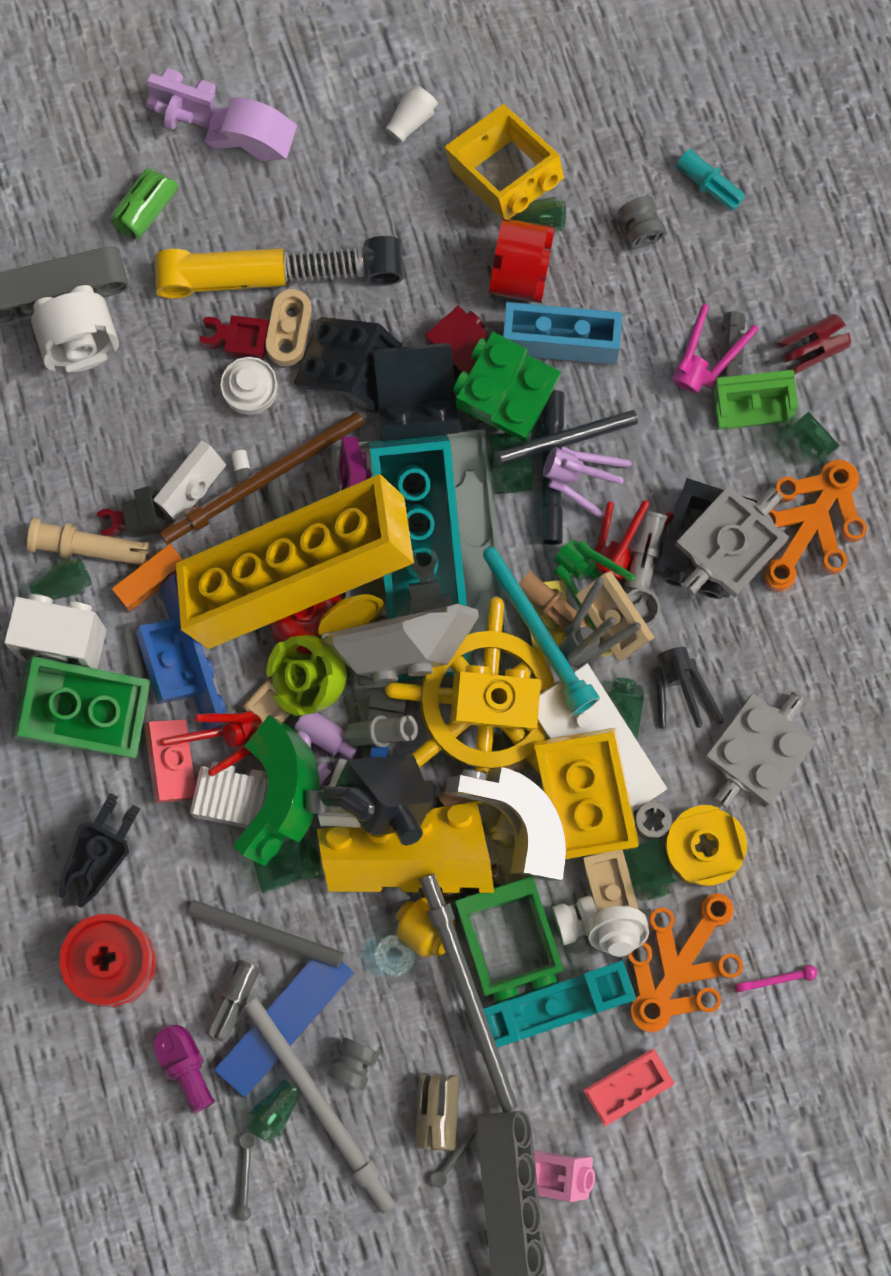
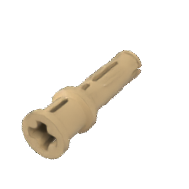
(69, 541)

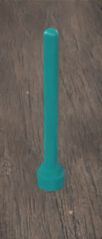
(578, 694)

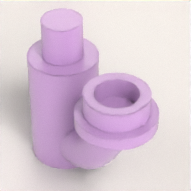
(327, 736)

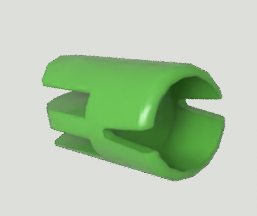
(143, 203)

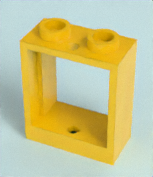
(498, 130)

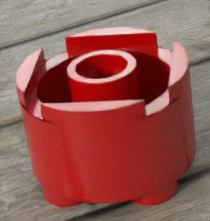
(521, 260)

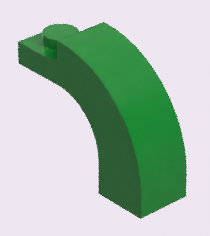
(290, 773)

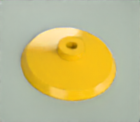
(351, 613)

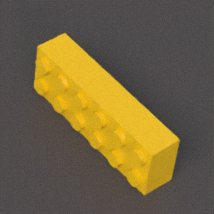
(294, 562)

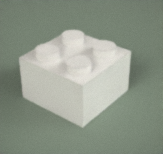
(55, 631)

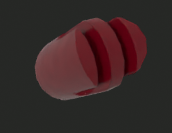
(819, 340)

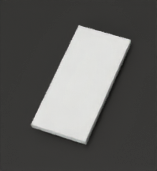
(558, 721)

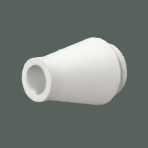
(411, 113)

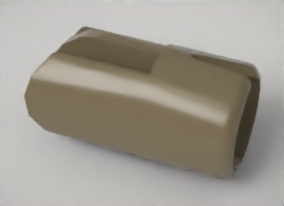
(437, 1112)

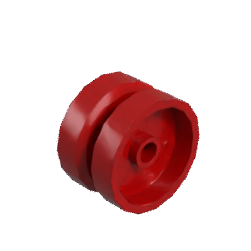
(84, 955)

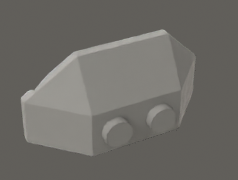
(403, 643)

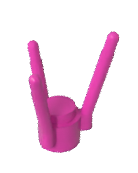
(693, 370)

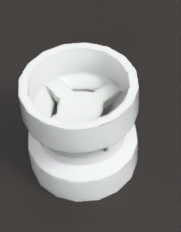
(567, 918)

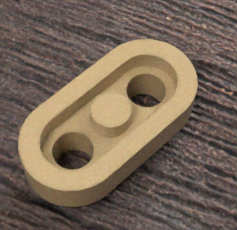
(288, 329)

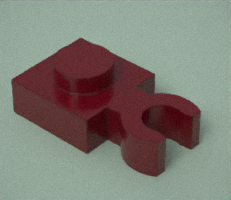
(241, 337)

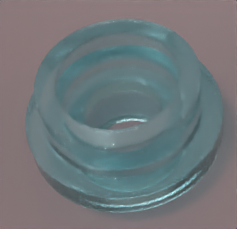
(385, 965)

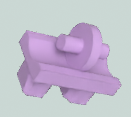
(180, 101)

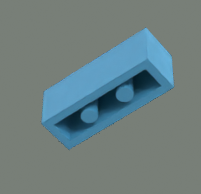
(564, 332)

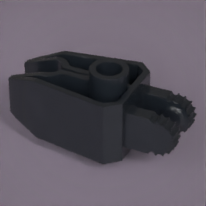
(97, 843)

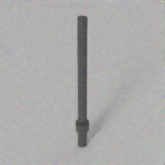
(441, 916)

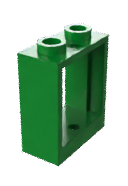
(501, 897)

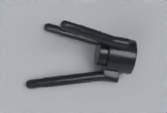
(679, 670)

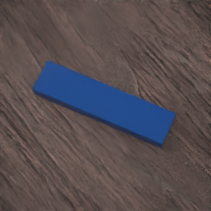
(292, 1015)

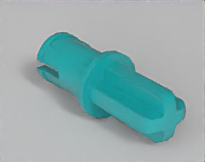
(710, 180)

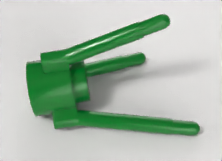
(576, 561)

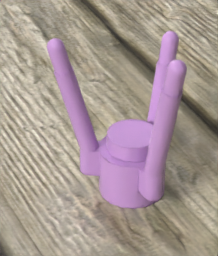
(566, 466)

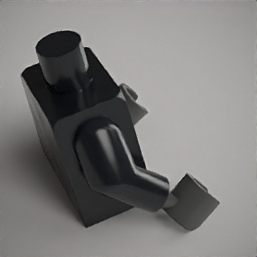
(382, 794)

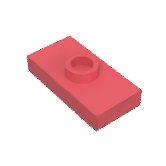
(169, 764)
(628, 1087)

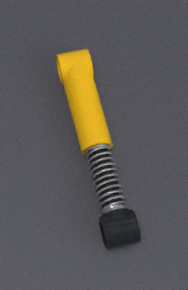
(182, 273)

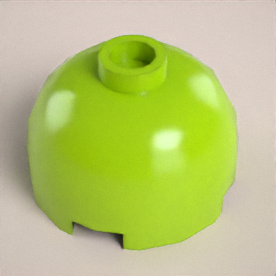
(305, 681)

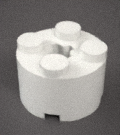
(74, 329)

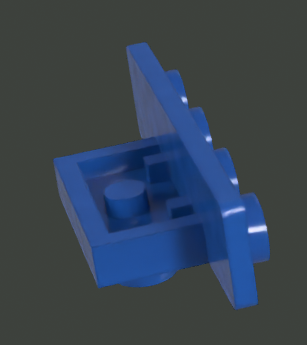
(177, 660)

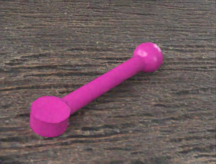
(808, 972)

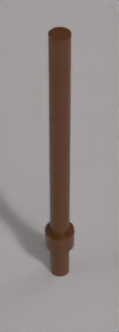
(198, 517)

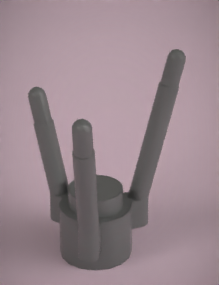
(584, 642)

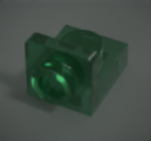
(813, 438)
(513, 476)
(628, 701)
(289, 866)
(649, 870)

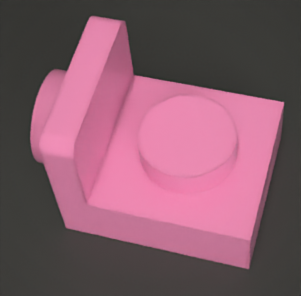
(564, 1176)

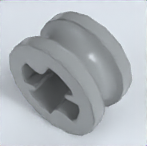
(665, 823)

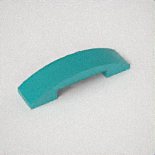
(560, 1004)

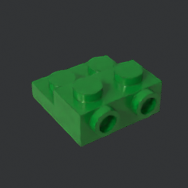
(505, 386)

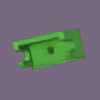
(755, 399)

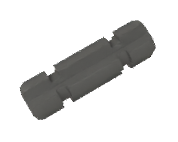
(733, 323)

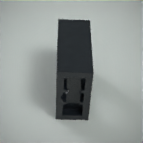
(673, 571)

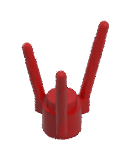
(617, 551)
(235, 733)

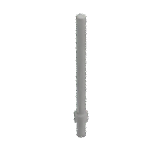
(364, 1172)

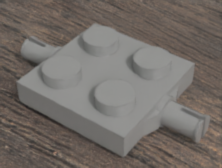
(732, 541)
(760, 749)

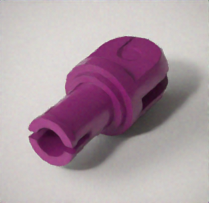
(182, 1063)

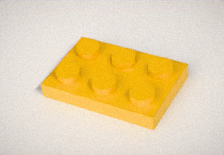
(589, 791)

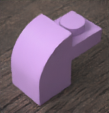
(253, 127)

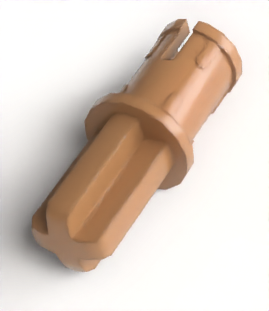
(548, 601)

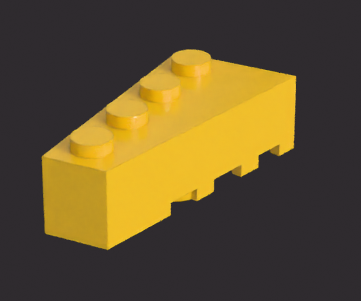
(450, 847)

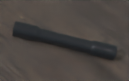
(551, 510)

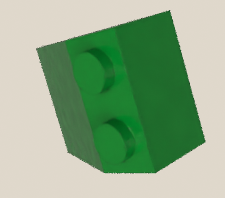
(80, 708)

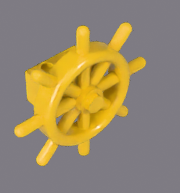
(484, 699)

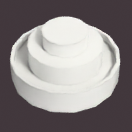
(249, 385)
(618, 930)

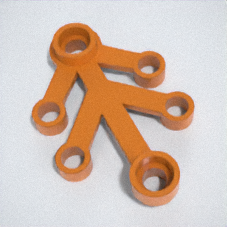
(816, 518)
(679, 968)

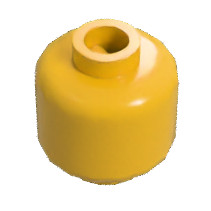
(416, 930)

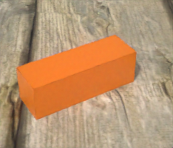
(147, 578)

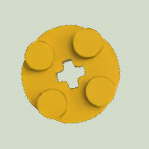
(717, 826)

